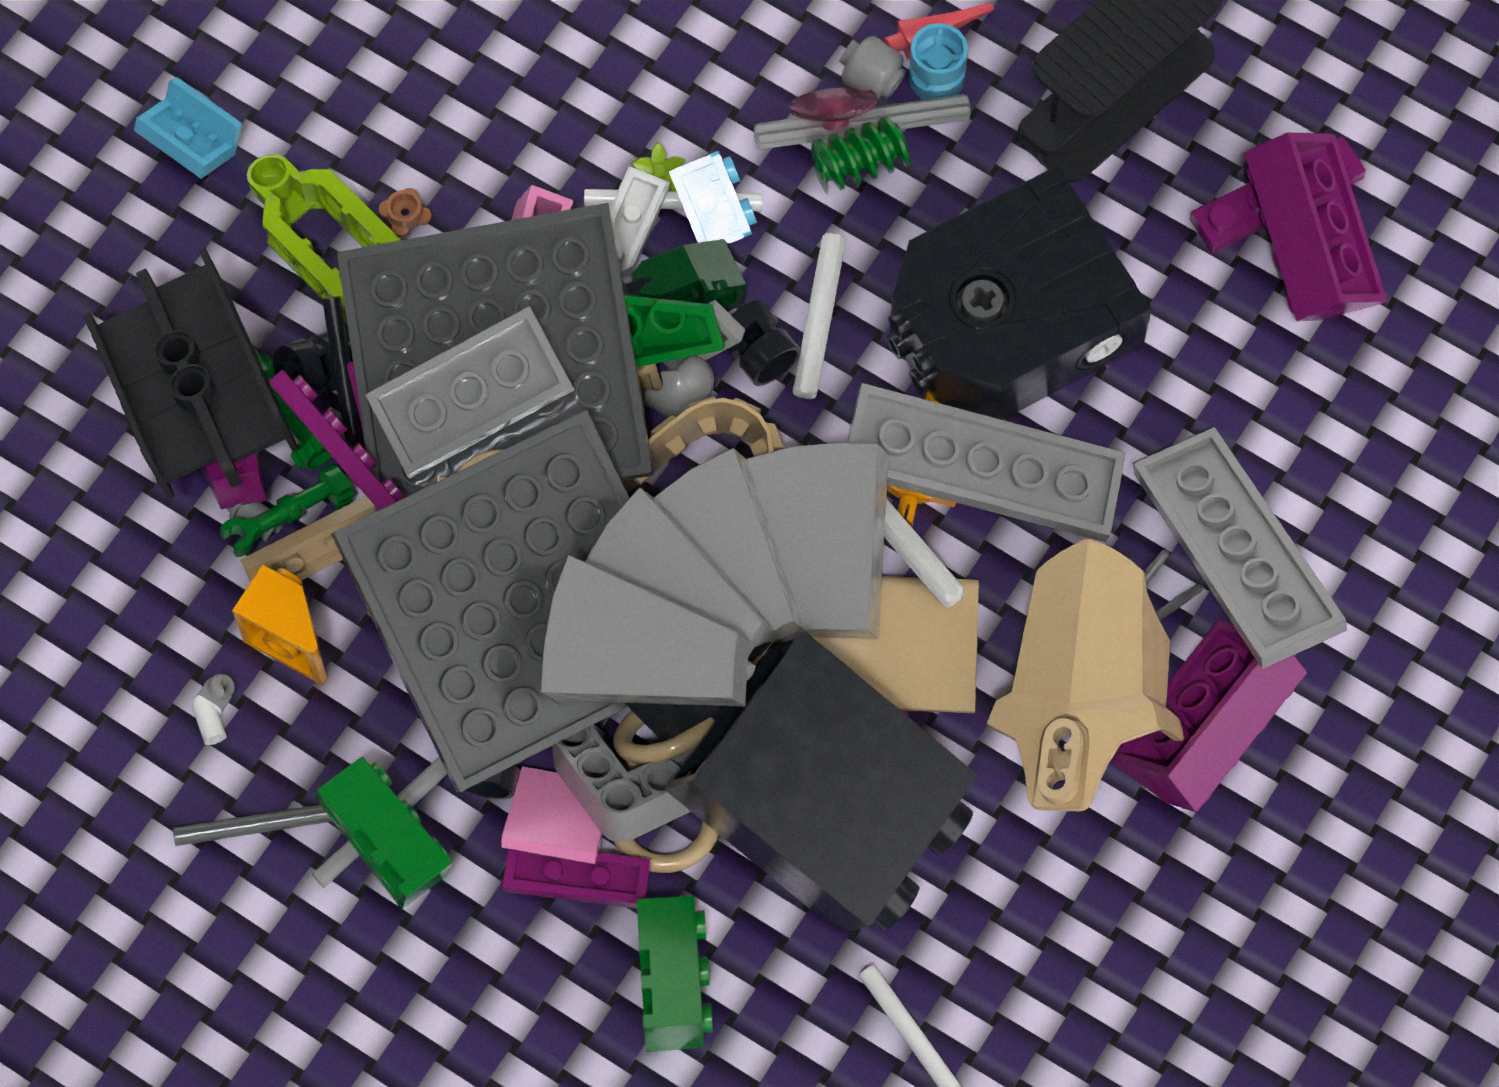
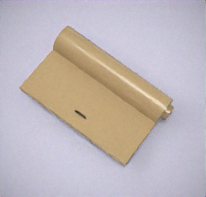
(922, 649)

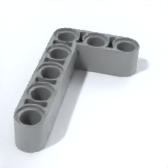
(617, 800)

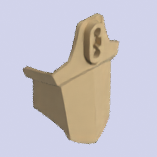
(1085, 669)

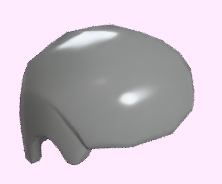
(680, 387)

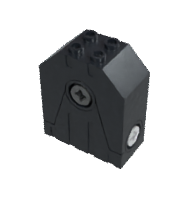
(1013, 301)

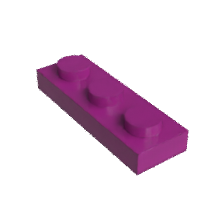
(610, 881)

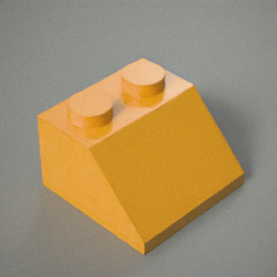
(278, 622)

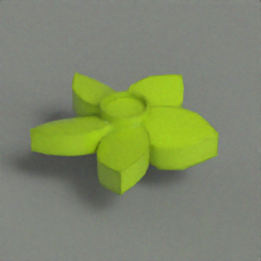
(658, 164)

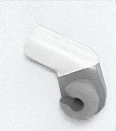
(210, 704)

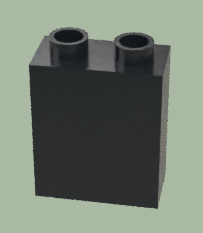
(826, 786)

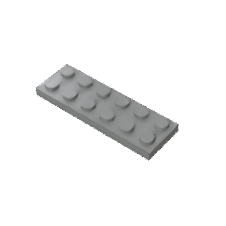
(991, 462)
(1239, 548)

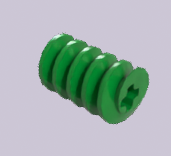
(859, 153)

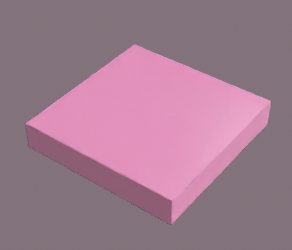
(549, 819)

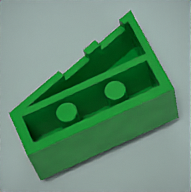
(384, 831)
(672, 973)

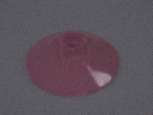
(833, 106)

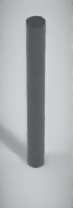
(250, 825)

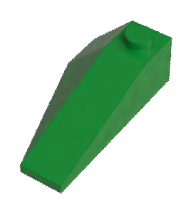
(671, 329)

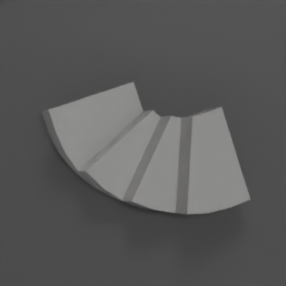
(717, 569)

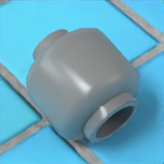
(872, 67)

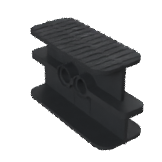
(1113, 77)
(234, 403)

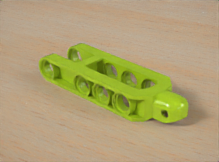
(292, 194)

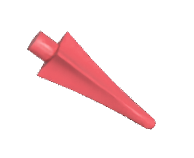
(908, 28)

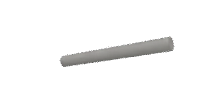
(412, 794)

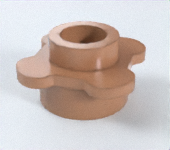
(404, 200)

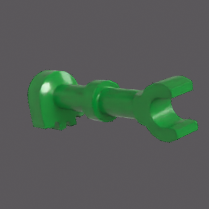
(311, 452)
(331, 485)

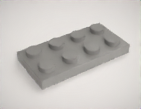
(469, 392)

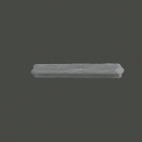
(905, 114)

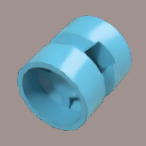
(937, 61)

